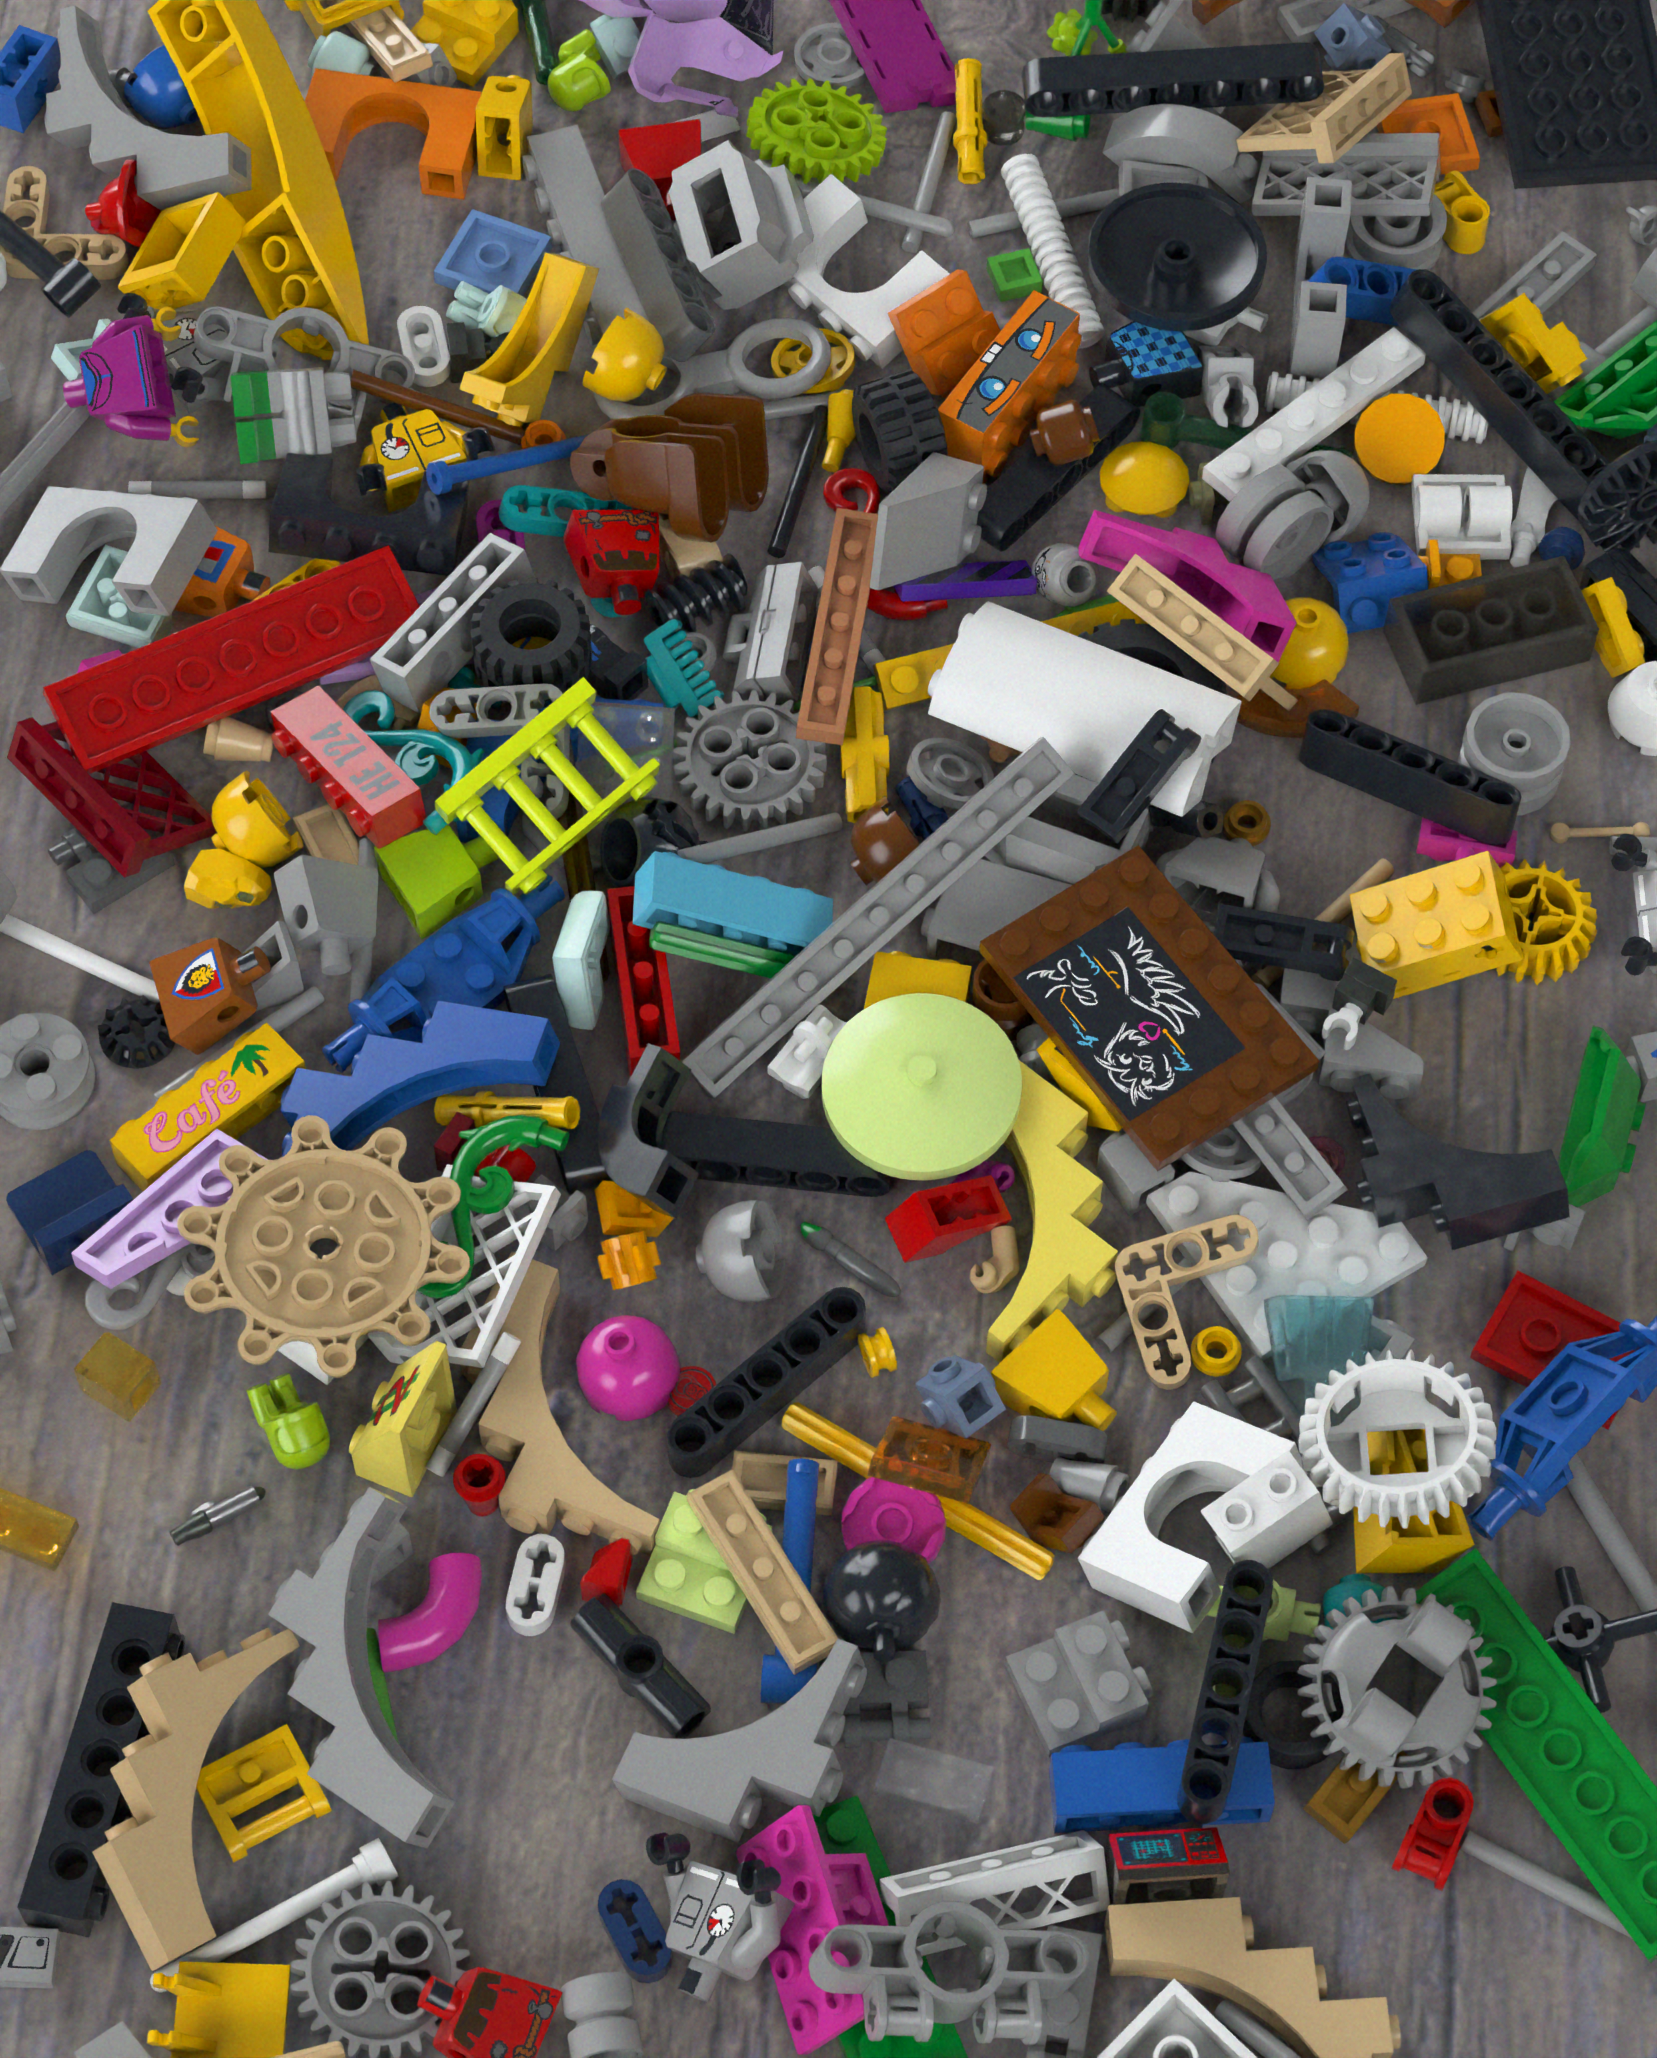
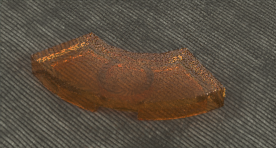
(1271, 718)

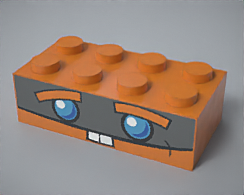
(1012, 383)

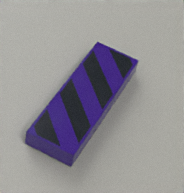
(972, 581)

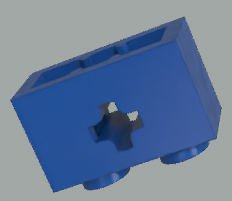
(27, 73)

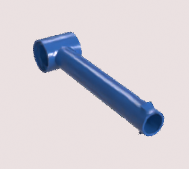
(777, 1679)

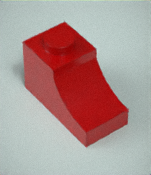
(946, 1216)

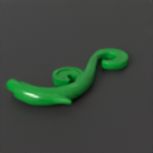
(499, 1190)

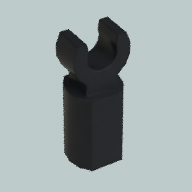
(1201, 821)

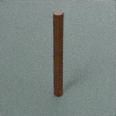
(441, 408)

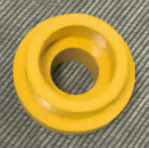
(1217, 1338)

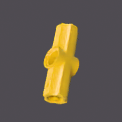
(864, 752)

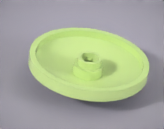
(921, 1086)

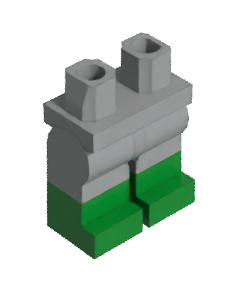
(304, 411)

